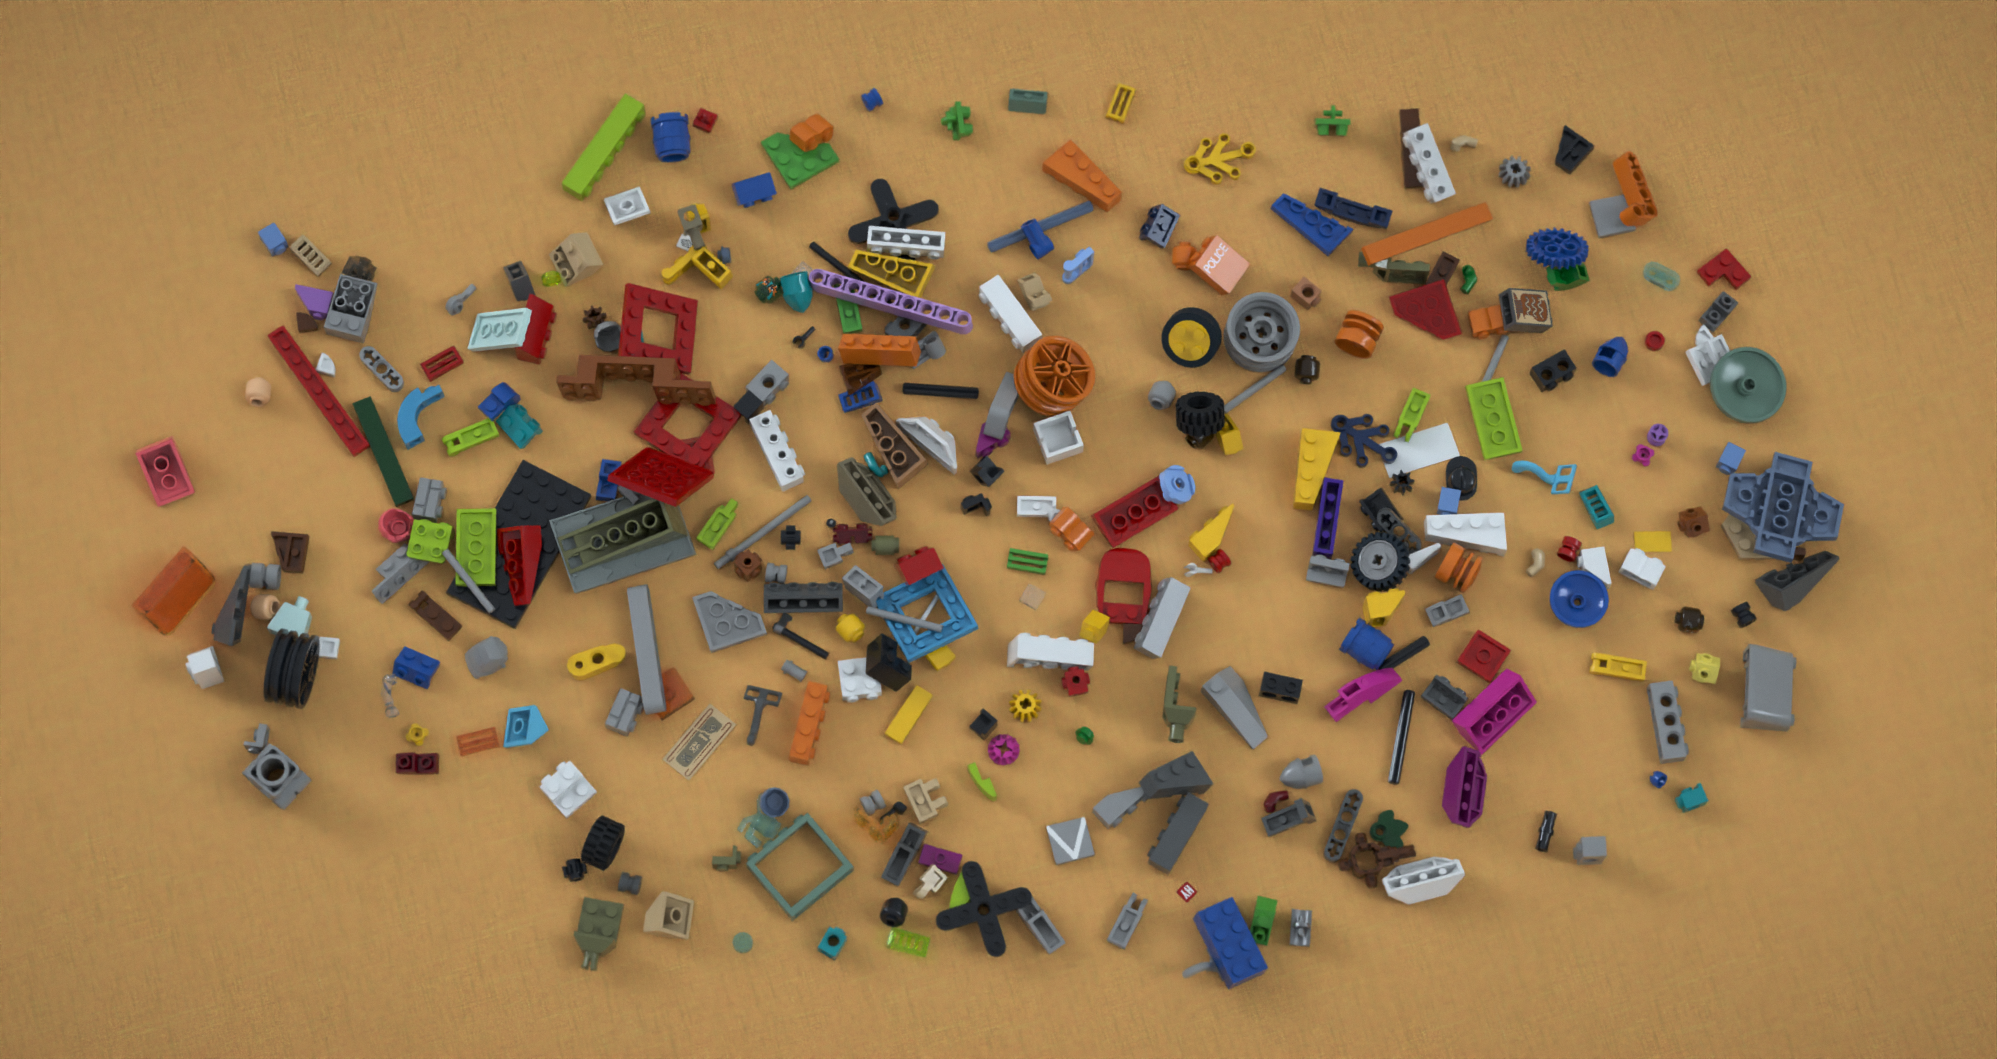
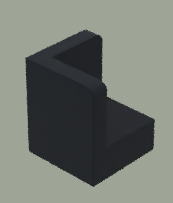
(749, 406)
(986, 471)
(984, 724)

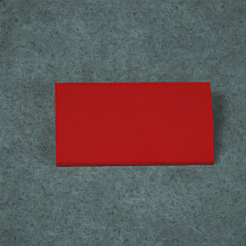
(1133, 513)

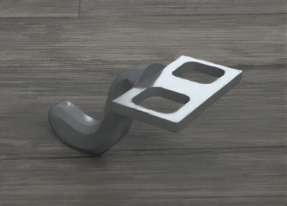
(760, 703)

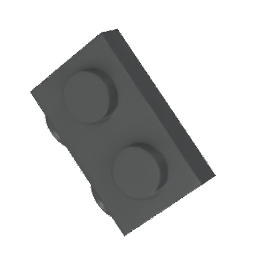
(1444, 697)

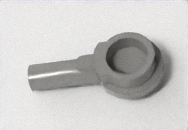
(455, 303)

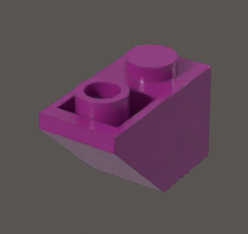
(987, 443)

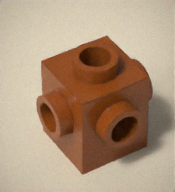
(1693, 522)
(747, 571)

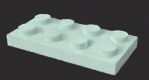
(499, 329)

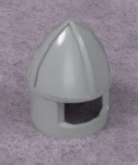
(1302, 773)

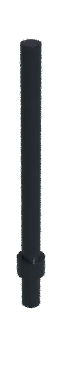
(837, 264)

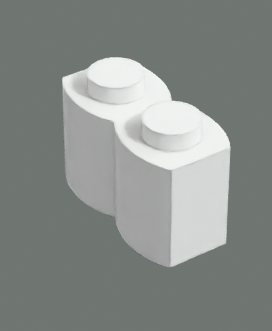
(1642, 568)

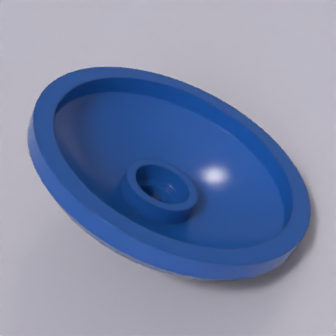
(1582, 587)

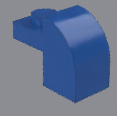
(499, 400)

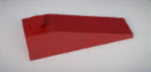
(521, 554)

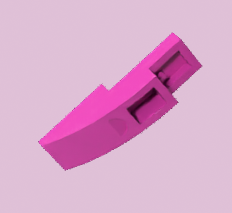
(1364, 688)

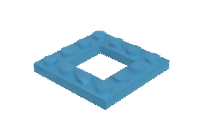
(960, 621)

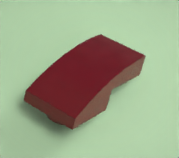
(417, 763)

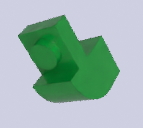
(1567, 278)

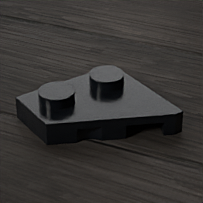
(1572, 150)

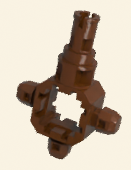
(1384, 857)

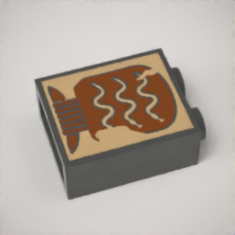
(1525, 310)

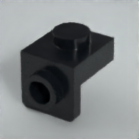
(972, 503)

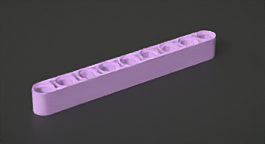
(896, 308)

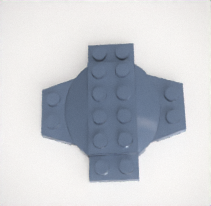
(1783, 507)

